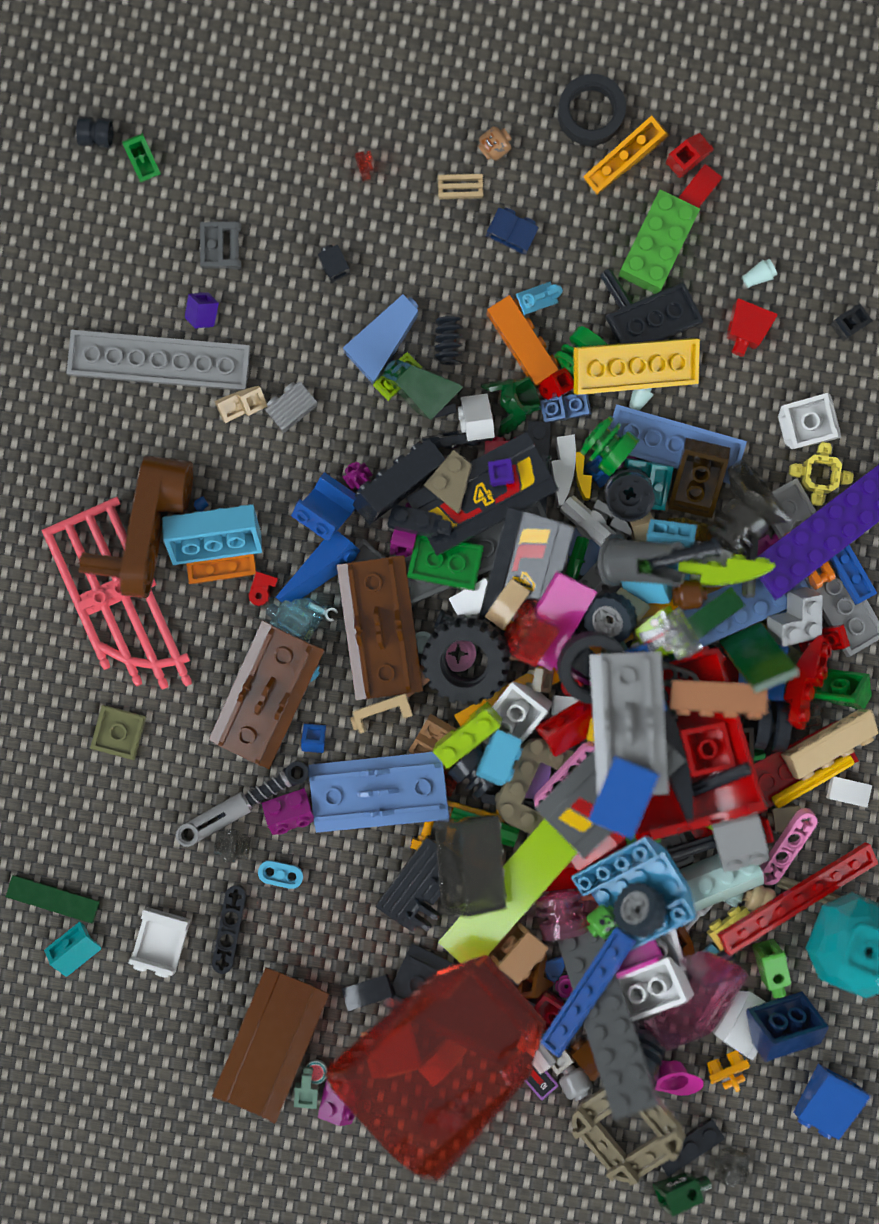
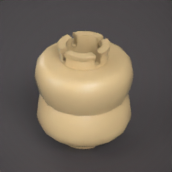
(757, 897)

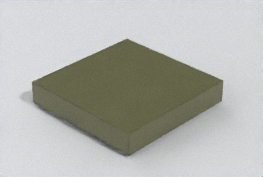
(118, 732)

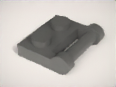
(213, 245)

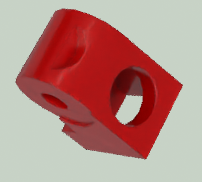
(556, 384)
(260, 588)

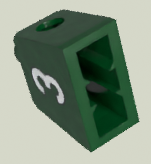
(681, 1192)

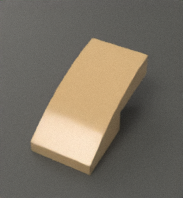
(241, 402)
(507, 604)

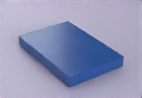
(623, 797)

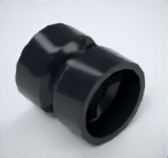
(98, 132)

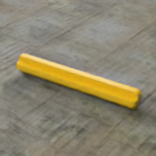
(818, 778)

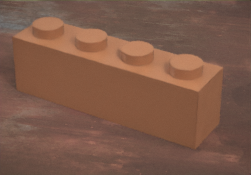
(717, 698)

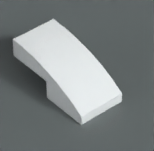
(849, 791)

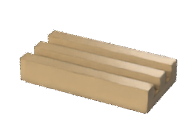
(460, 178)

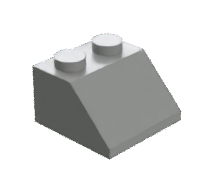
(740, 842)

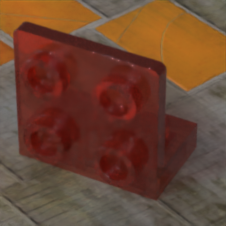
(530, 634)

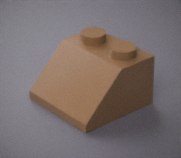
(518, 952)

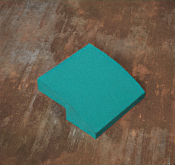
(660, 477)

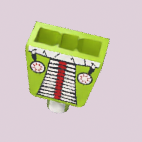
(652, 634)

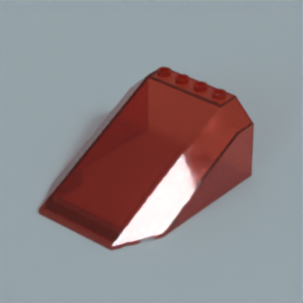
(440, 1065)

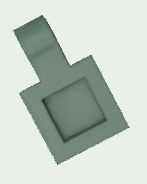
(306, 1093)

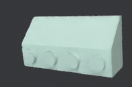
(712, 885)

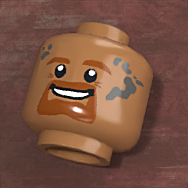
(495, 143)

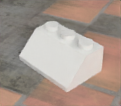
(520, 710)
(655, 988)

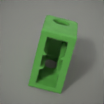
(772, 966)

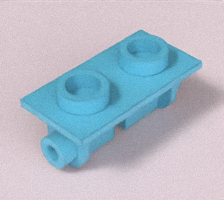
(539, 297)

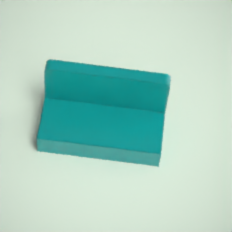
(71, 950)

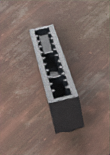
(680, 779)

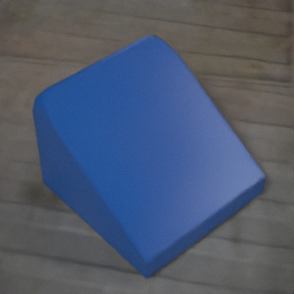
(598, 476)
(313, 738)

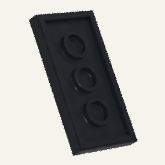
(655, 317)

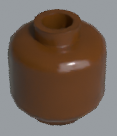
(689, 594)

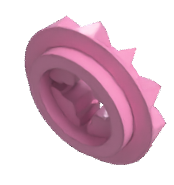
(465, 661)

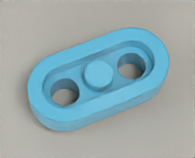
(280, 875)

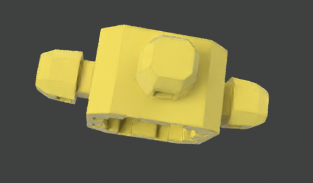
(844, 477)

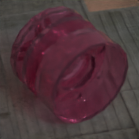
(561, 915)

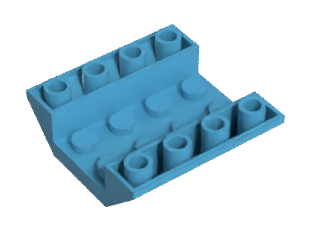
(643, 863)

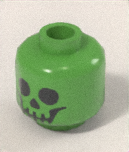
(601, 921)

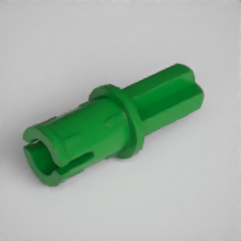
(576, 559)

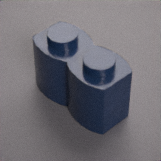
(512, 230)

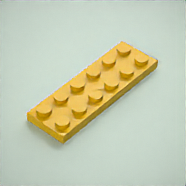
(636, 365)

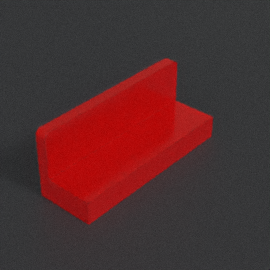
(566, 727)

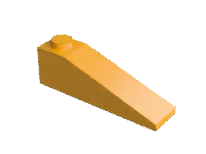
(626, 154)

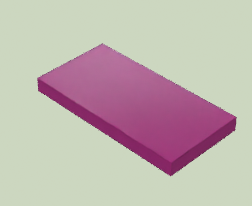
(564, 606)

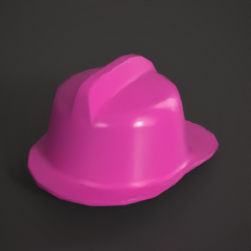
(676, 1079)

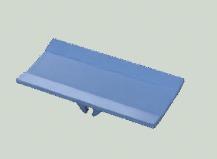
(378, 792)

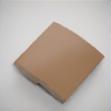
(431, 732)

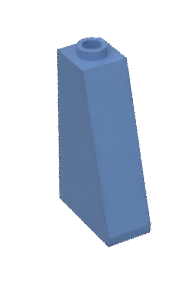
(381, 338)

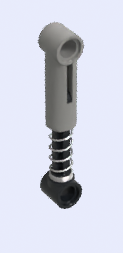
(239, 805)

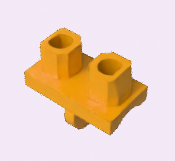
(737, 1064)

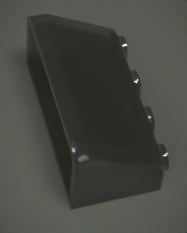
(470, 865)

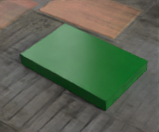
(453, 568)

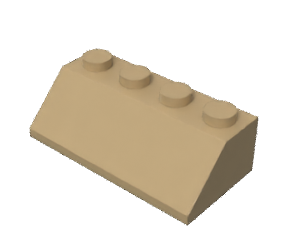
(831, 743)

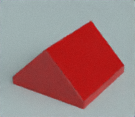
(707, 749)

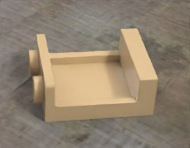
(402, 701)

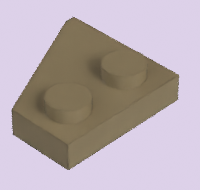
(450, 481)

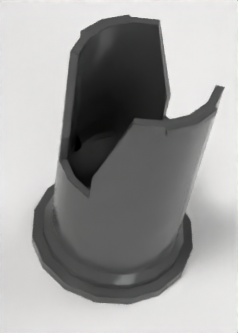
(619, 561)

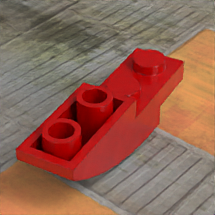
(812, 672)

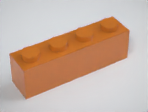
(522, 340)

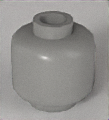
(575, 1083)

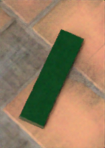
(52, 899)

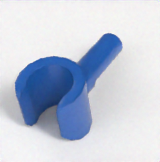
(201, 504)

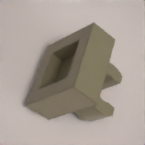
(542, 680)

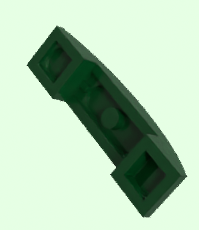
(714, 614)

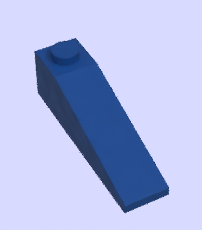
(319, 567)

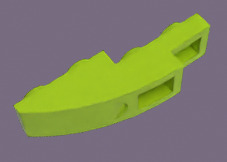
(735, 571)

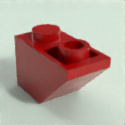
(688, 154)

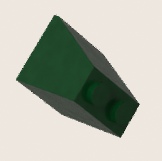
(419, 388)

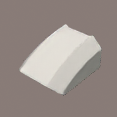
(809, 421)
(734, 1026)

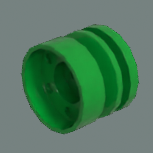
(580, 338)
(609, 445)

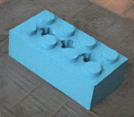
(212, 534)

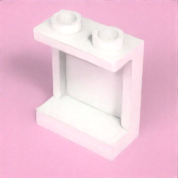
(159, 942)

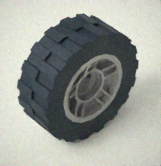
(614, 605)
(639, 898)

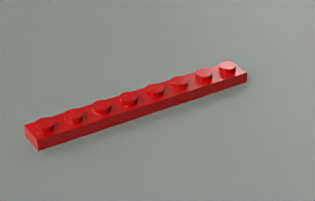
(797, 898)

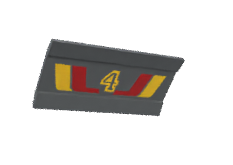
(573, 799)

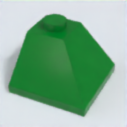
(845, 689)

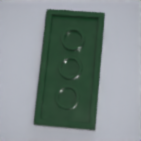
(758, 657)

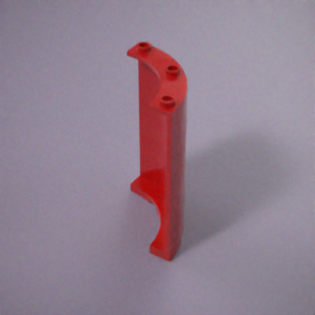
(734, 800)

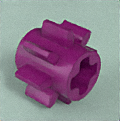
(357, 474)

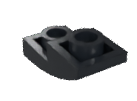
(367, 992)

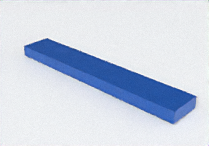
(587, 991)

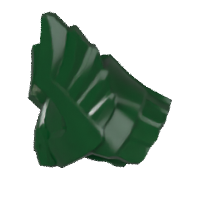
(517, 399)

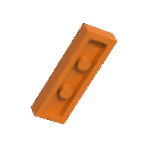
(221, 569)

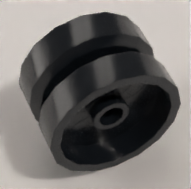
(773, 728)

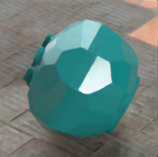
(847, 944)

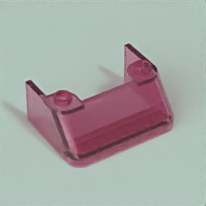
(714, 988)

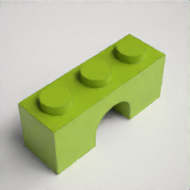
(469, 735)

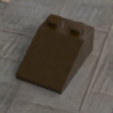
(699, 477)

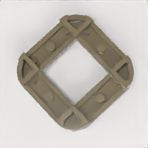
(512, 793)
(638, 1162)

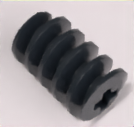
(447, 340)

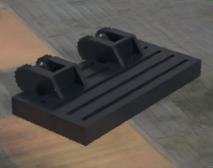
(412, 886)

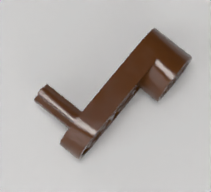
(161, 488)

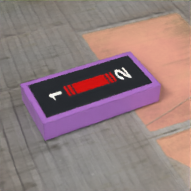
(542, 1083)

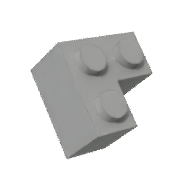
(802, 619)

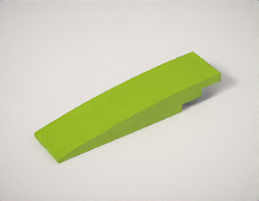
(525, 879)

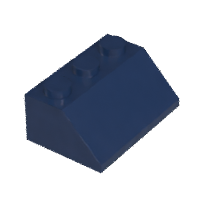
(785, 1026)

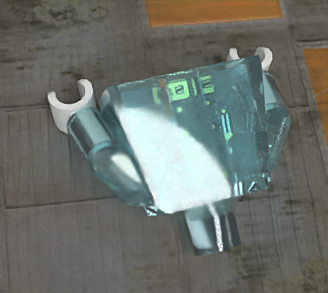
(298, 617)

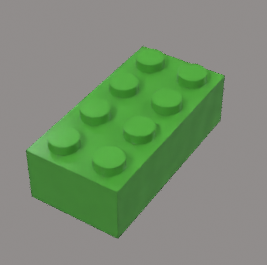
(658, 242)

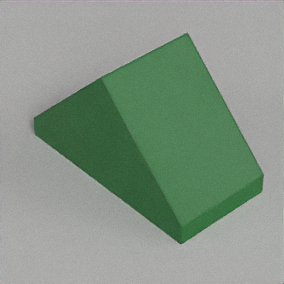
(141, 157)

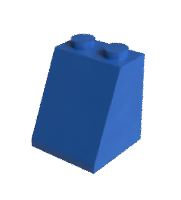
(830, 1103)

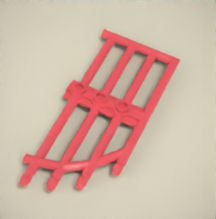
(108, 594)

